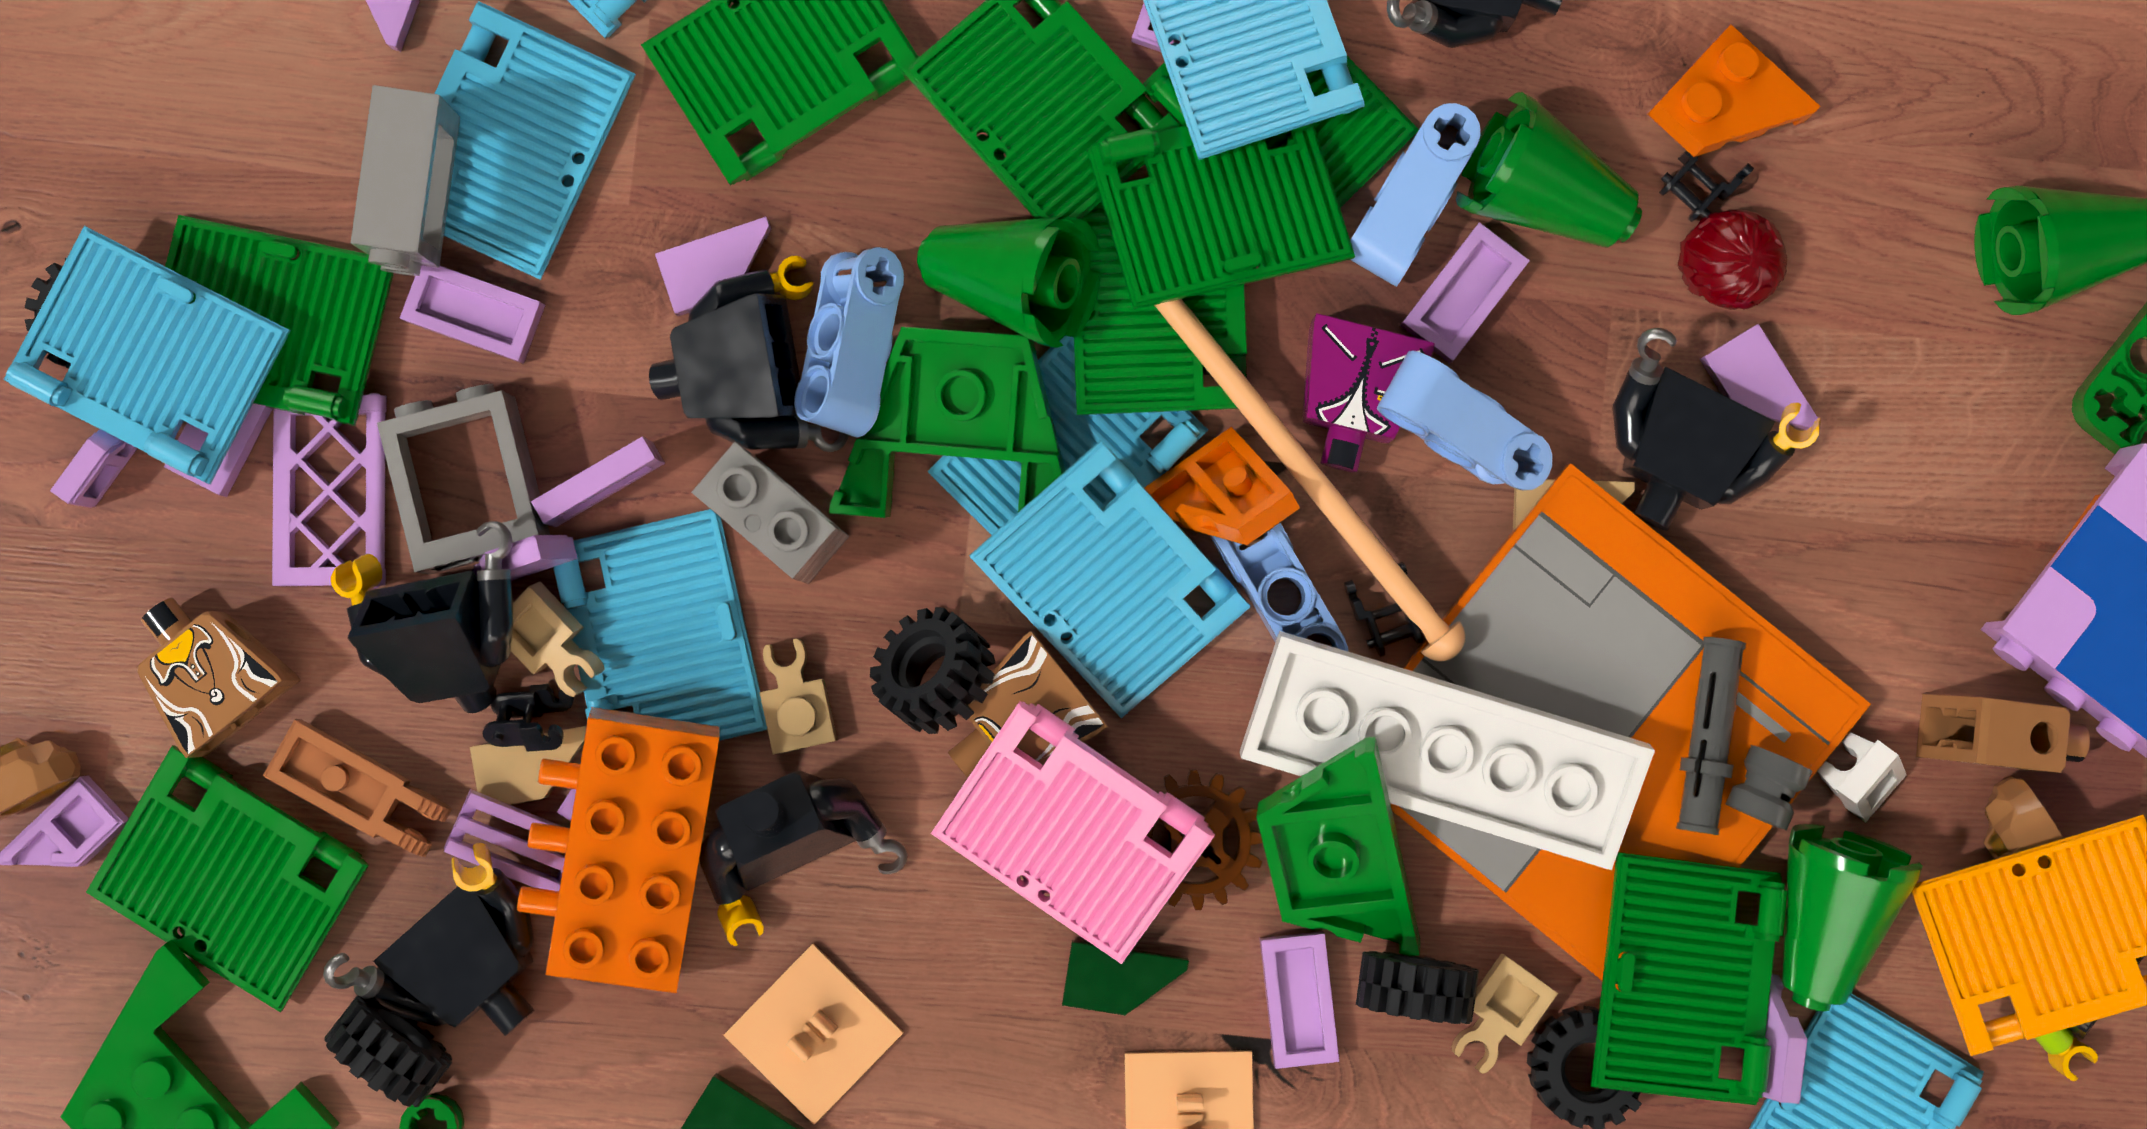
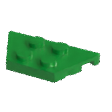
(1339, 851)

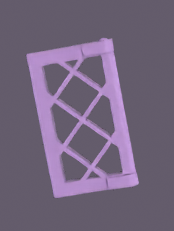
(288, 523)

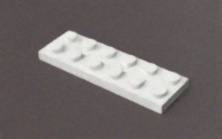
(1451, 749)

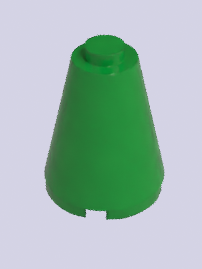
(1547, 179)
(2056, 243)
(1017, 273)
(1838, 910)

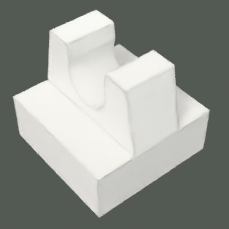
(1869, 781)

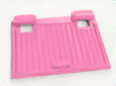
(1072, 832)

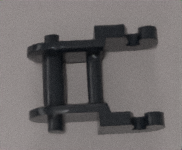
(1698, 206)
(1388, 637)
(526, 705)

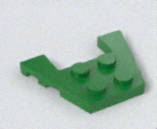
(954, 399)
(151, 1084)

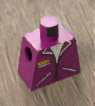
(1345, 382)

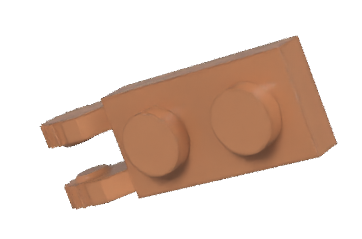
(351, 786)

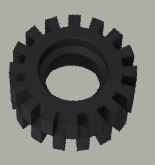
(950, 688)
(1417, 987)
(388, 1052)
(1550, 1080)

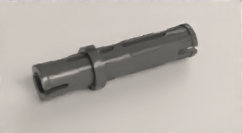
(1711, 736)

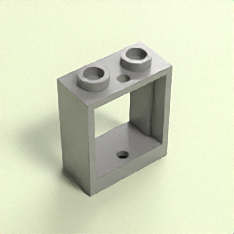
(405, 179)
(422, 417)
(770, 514)

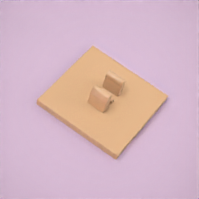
(813, 1033)
(1189, 1090)

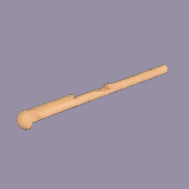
(1443, 640)

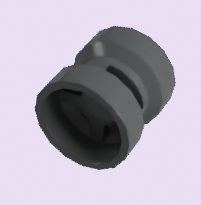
(1769, 787)

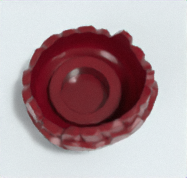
(1733, 259)

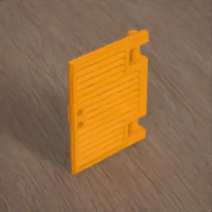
(2042, 935)

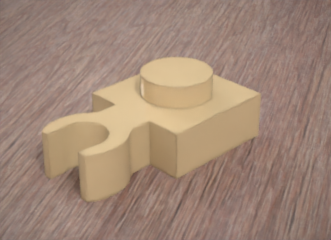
(544, 638)
(797, 710)
(1508, 1005)

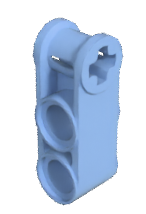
(1415, 194)
(850, 341)
(1464, 424)
(1274, 560)

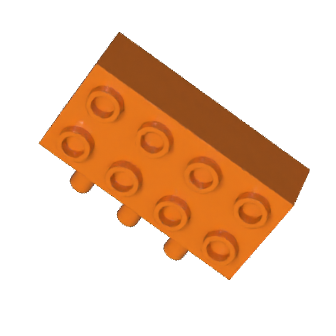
(626, 849)

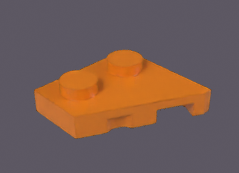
(1730, 97)
(1224, 491)

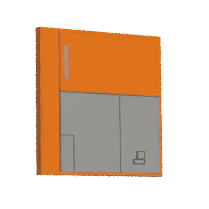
(1608, 630)

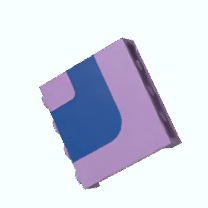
(2088, 611)

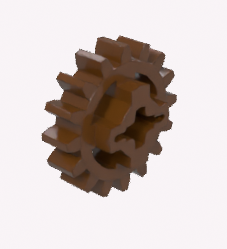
(1218, 817)

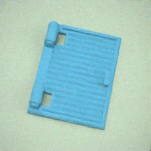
(1247, 67)
(522, 136)
(147, 354)
(991, 487)
(1109, 580)
(666, 625)
(1870, 1075)

